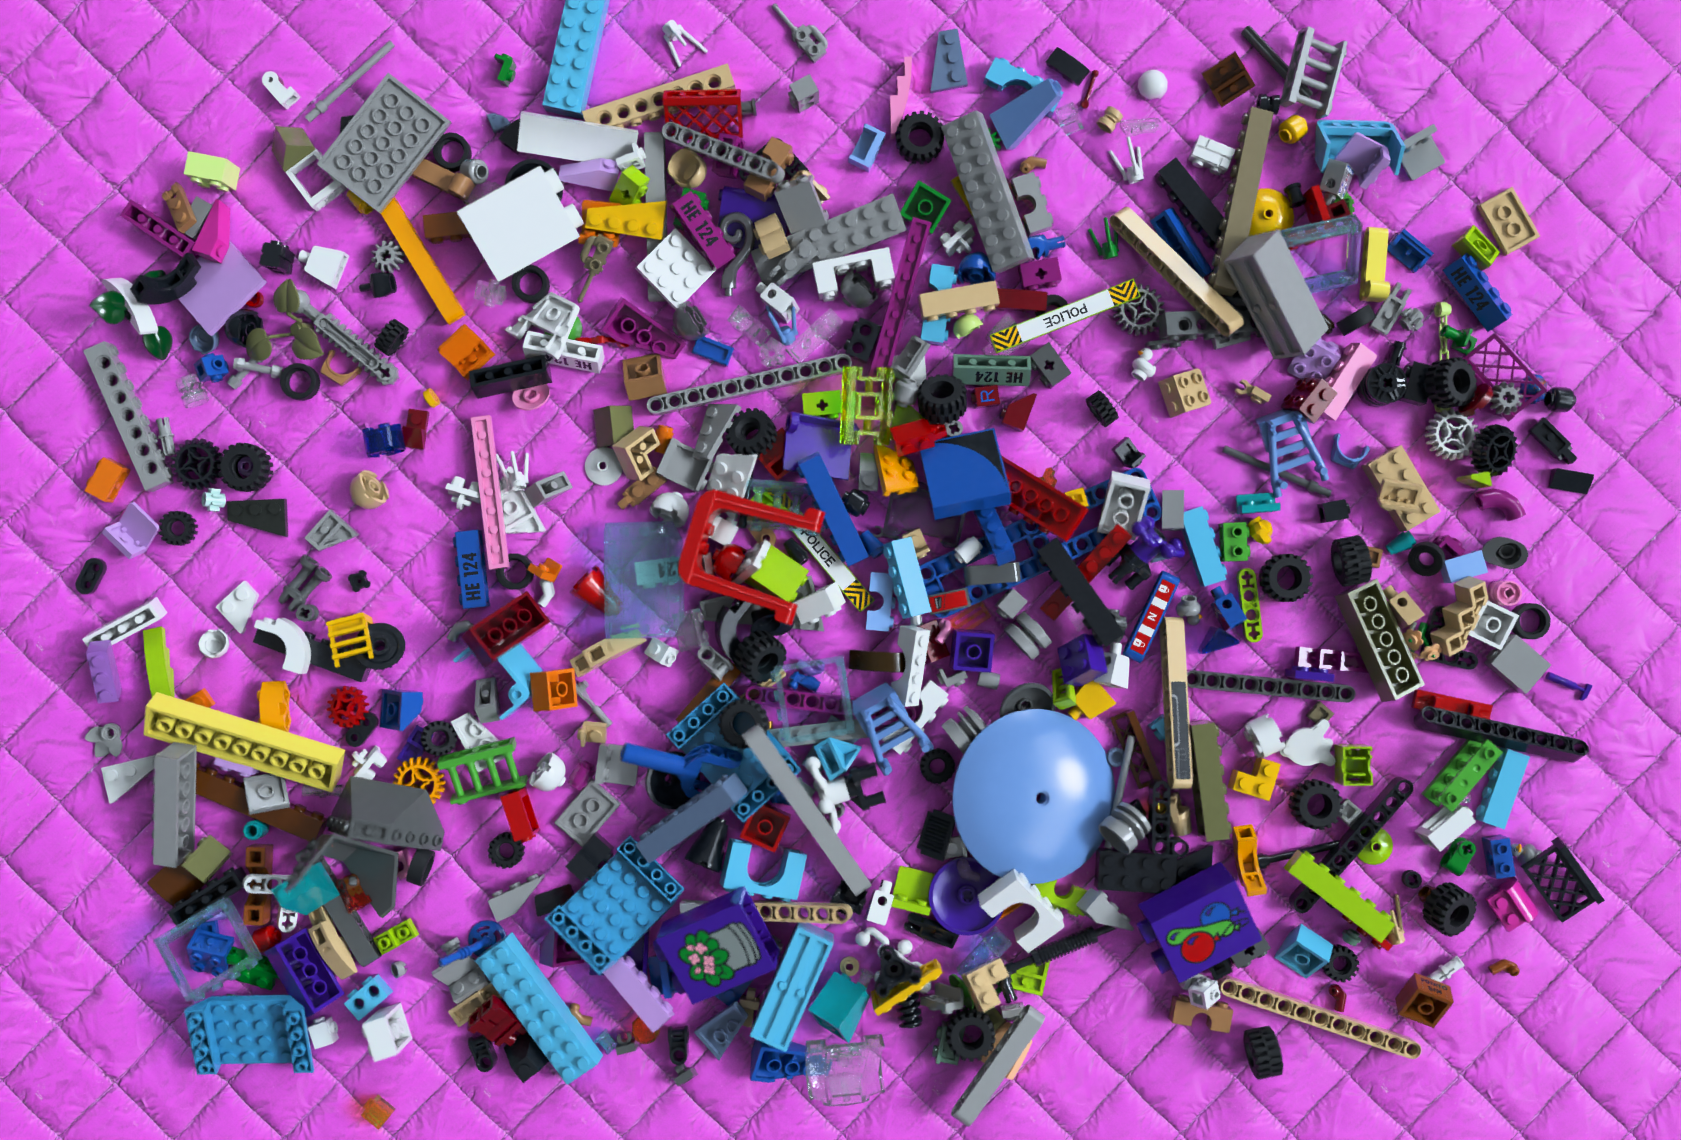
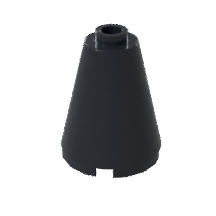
(710, 846)

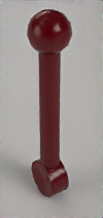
(1085, 103)

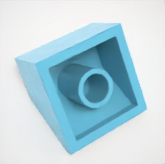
(1304, 951)

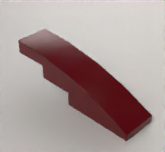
(1021, 300)

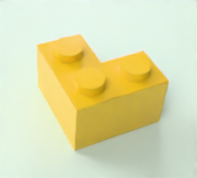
(1259, 782)

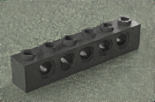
(1170, 330)

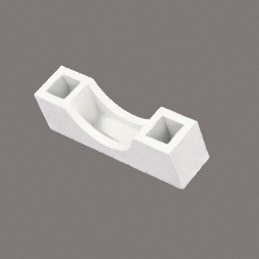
(914, 644)
(931, 697)

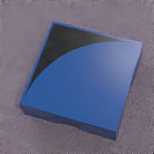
(965, 474)

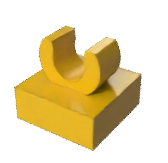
(1078, 495)

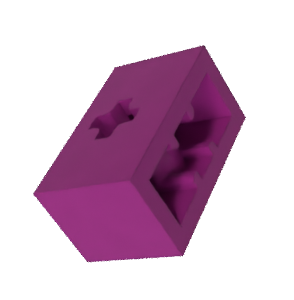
(1046, 267)

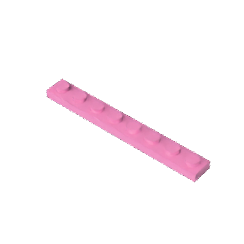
(490, 492)

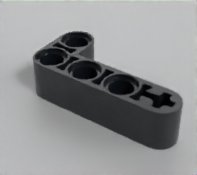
(1162, 817)

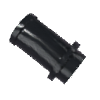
(1397, 352)

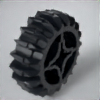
(1493, 449)
(189, 450)

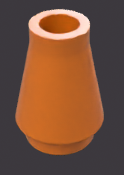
(664, 436)

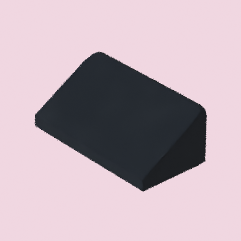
(1570, 480)
(549, 900)

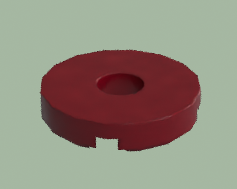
(1482, 396)

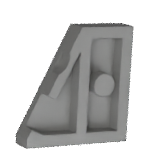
(330, 531)

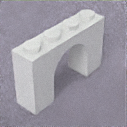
(1015, 889)

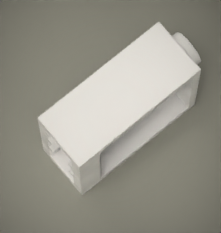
(325, 195)
(1445, 826)

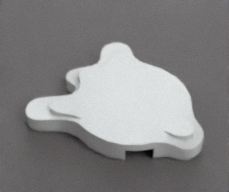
(1309, 746)

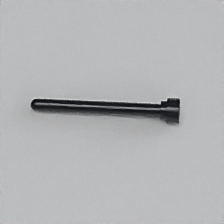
(1265, 860)

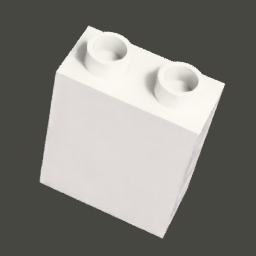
(521, 222)

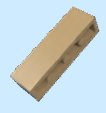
(958, 300)

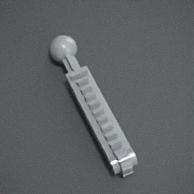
(337, 333)

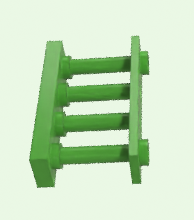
(487, 753)
(1461, 773)

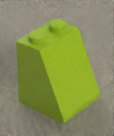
(778, 575)

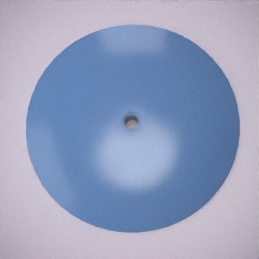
(999, 787)

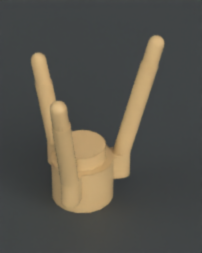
(1396, 934)

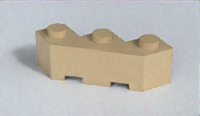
(1461, 615)

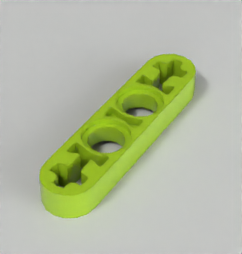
(1247, 605)

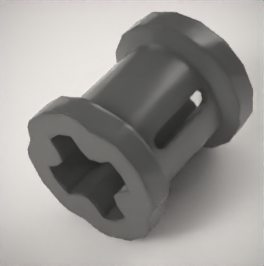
(748, 107)
(302, 609)

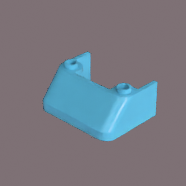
(1334, 134)
(519, 666)

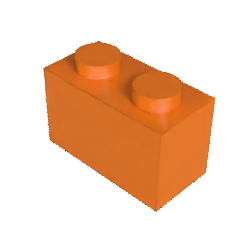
(107, 479)

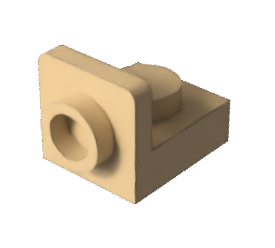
(918, 541)
(592, 732)

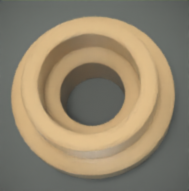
(849, 960)

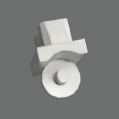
(960, 240)
(456, 489)
(374, 757)

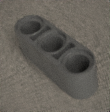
(992, 574)

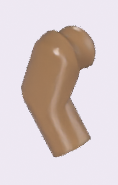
(1032, 162)
(583, 1019)

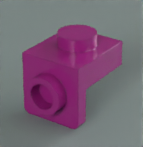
(1452, 545)

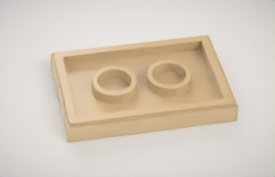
(1508, 221)

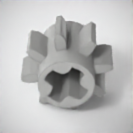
(1411, 319)

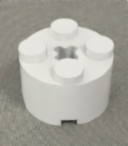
(1264, 736)

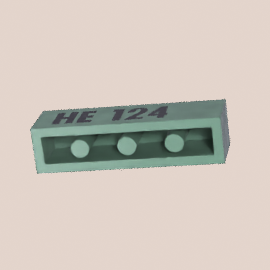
(992, 369)

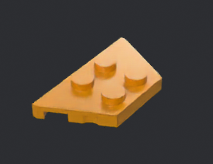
(895, 472)

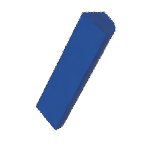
(1175, 234)

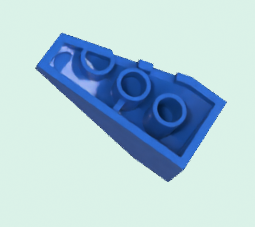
(772, 1063)

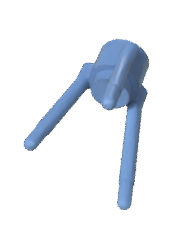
(785, 333)

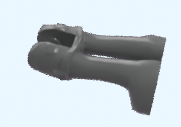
(291, 590)

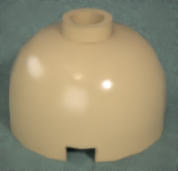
(367, 490)

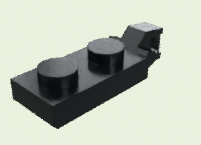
(1552, 441)

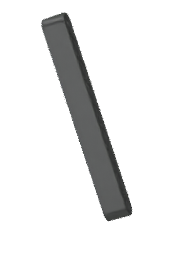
(1277, 684)

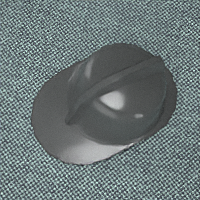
(1505, 552)

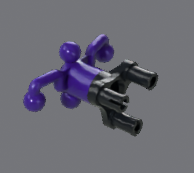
(1139, 553)

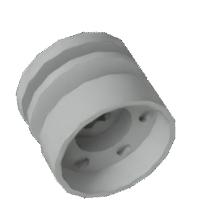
(966, 730)
(1124, 828)

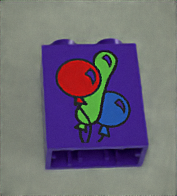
(1197, 923)

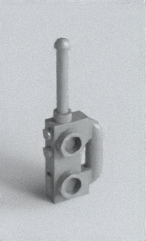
(801, 37)

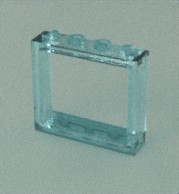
(1327, 229)
(845, 697)
(216, 983)

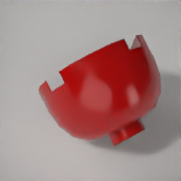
(728, 560)

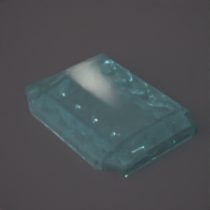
(642, 580)

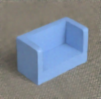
(867, 148)
(1464, 566)

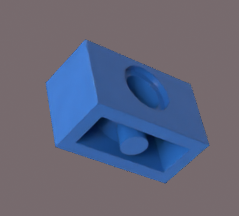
(1498, 856)

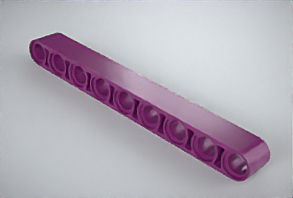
(803, 695)

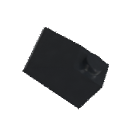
(525, 1057)

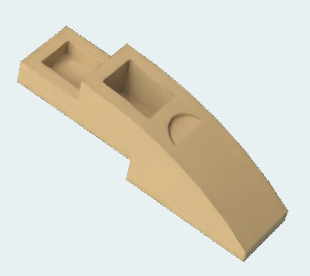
(603, 652)
(330, 946)

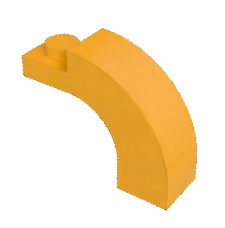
(1247, 861)

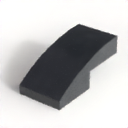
(1068, 66)

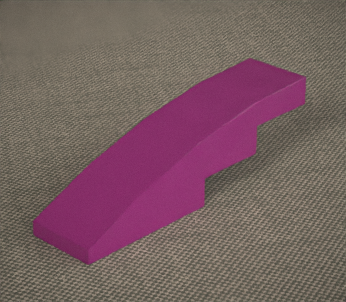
(1329, 659)

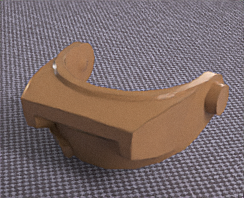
(340, 379)

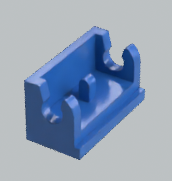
(1409, 250)

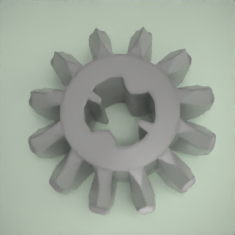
(386, 250)
(1512, 401)

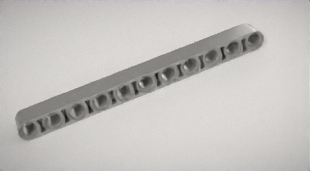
(739, 382)
(806, 809)

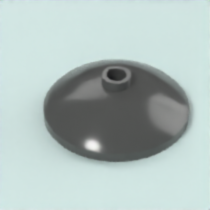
(1032, 694)

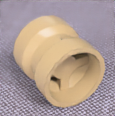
(1109, 120)

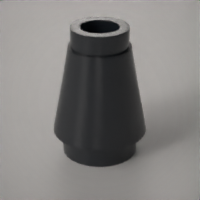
(796, 552)

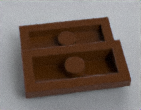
(1228, 79)
(175, 884)

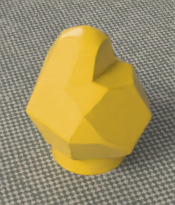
(1260, 530)

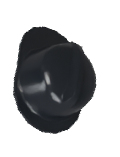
(765, 620)

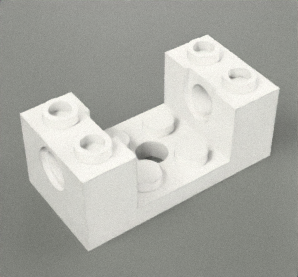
(880, 265)

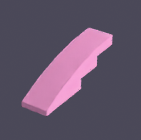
(899, 101)

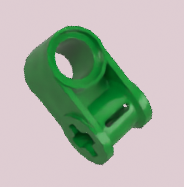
(1456, 858)

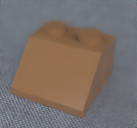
(644, 377)

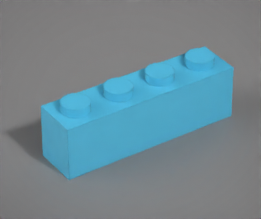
(1202, 547)
(906, 577)
(1502, 788)

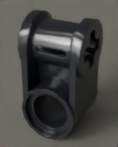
(678, 1040)
(482, 1050)

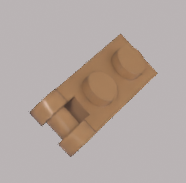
(179, 207)

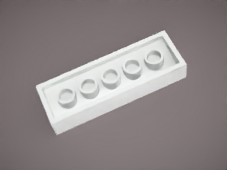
(573, 138)

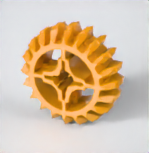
(417, 774)

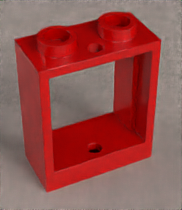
(520, 815)

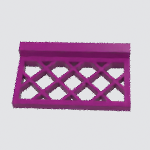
(1481, 378)

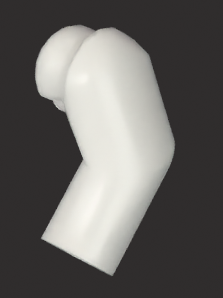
(548, 592)

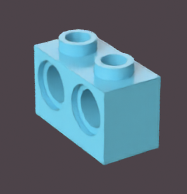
(369, 998)

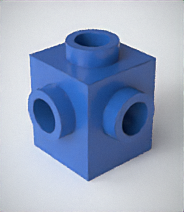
(211, 368)

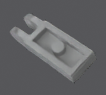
(795, 261)
(1389, 311)

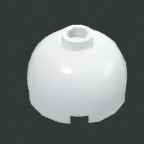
(671, 508)
(549, 774)

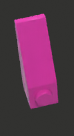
(215, 234)

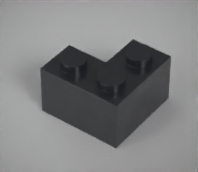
(586, 861)

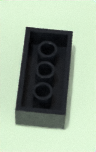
(1134, 872)

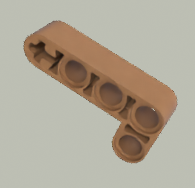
(445, 180)

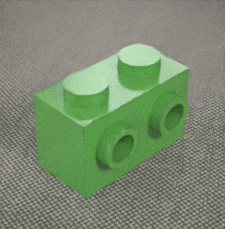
(1234, 541)

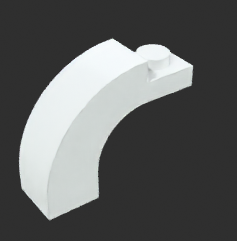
(297, 645)

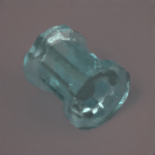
(606, 1041)

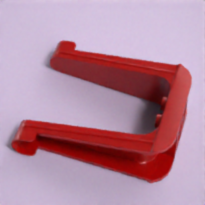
(701, 527)

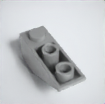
(509, 902)
(1099, 909)

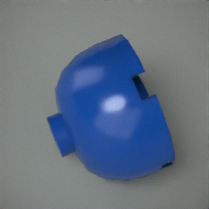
(975, 269)

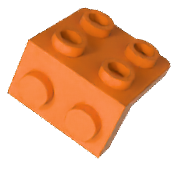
(465, 351)

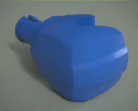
(1044, 245)

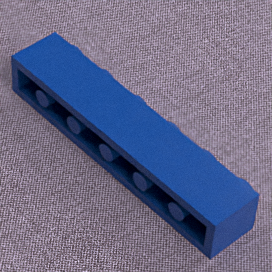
(829, 501)

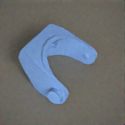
(1338, 457)

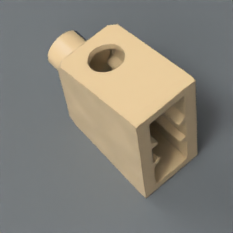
(1407, 611)

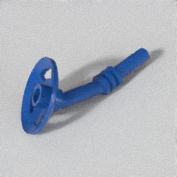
(478, 947)

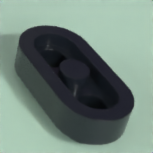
(90, 574)
(362, 730)

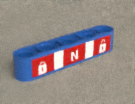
(1151, 616)

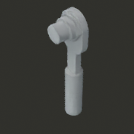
(581, 691)

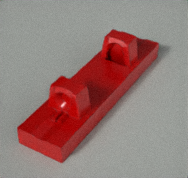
(1424, 698)

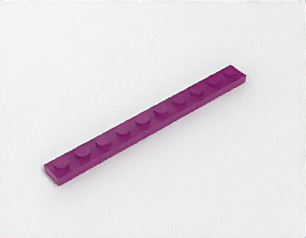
(898, 302)

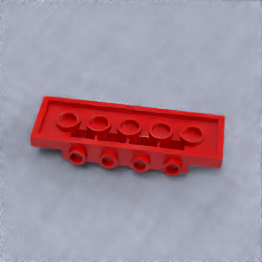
(1042, 503)

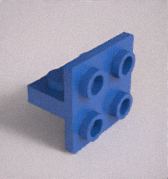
(661, 976)

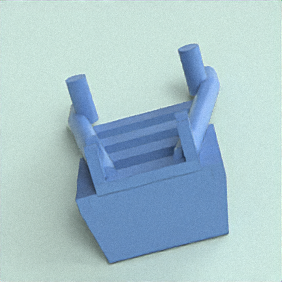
(1270, 437)
(872, 702)

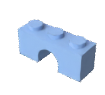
(880, 619)

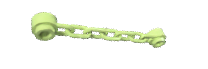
(1441, 310)

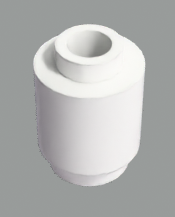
(968, 550)

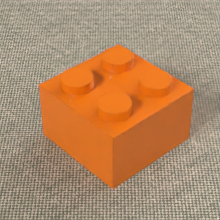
(553, 689)

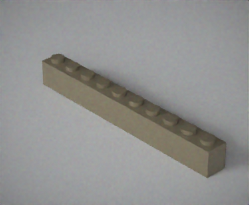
(1241, 193)

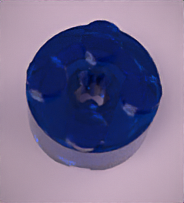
(384, 440)

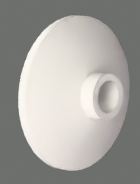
(603, 476)

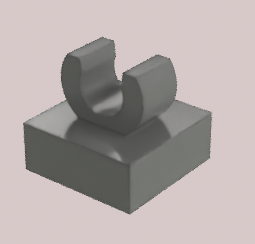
(626, 1046)
(684, 1074)

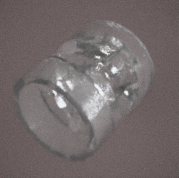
(192, 391)

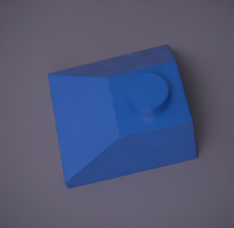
(399, 708)

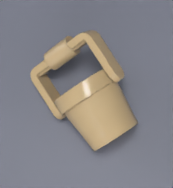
(1179, 816)

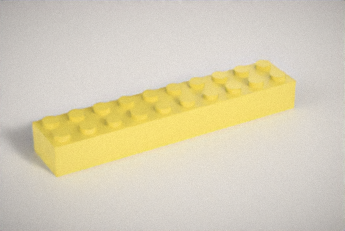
(244, 742)

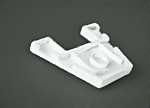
(551, 315)

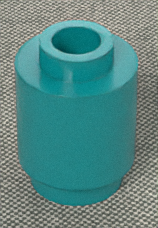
(255, 829)

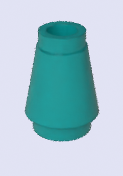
(1401, 543)

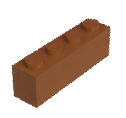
(444, 227)

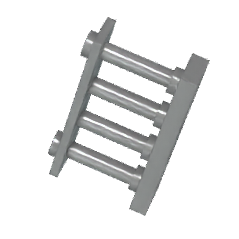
(1295, 73)

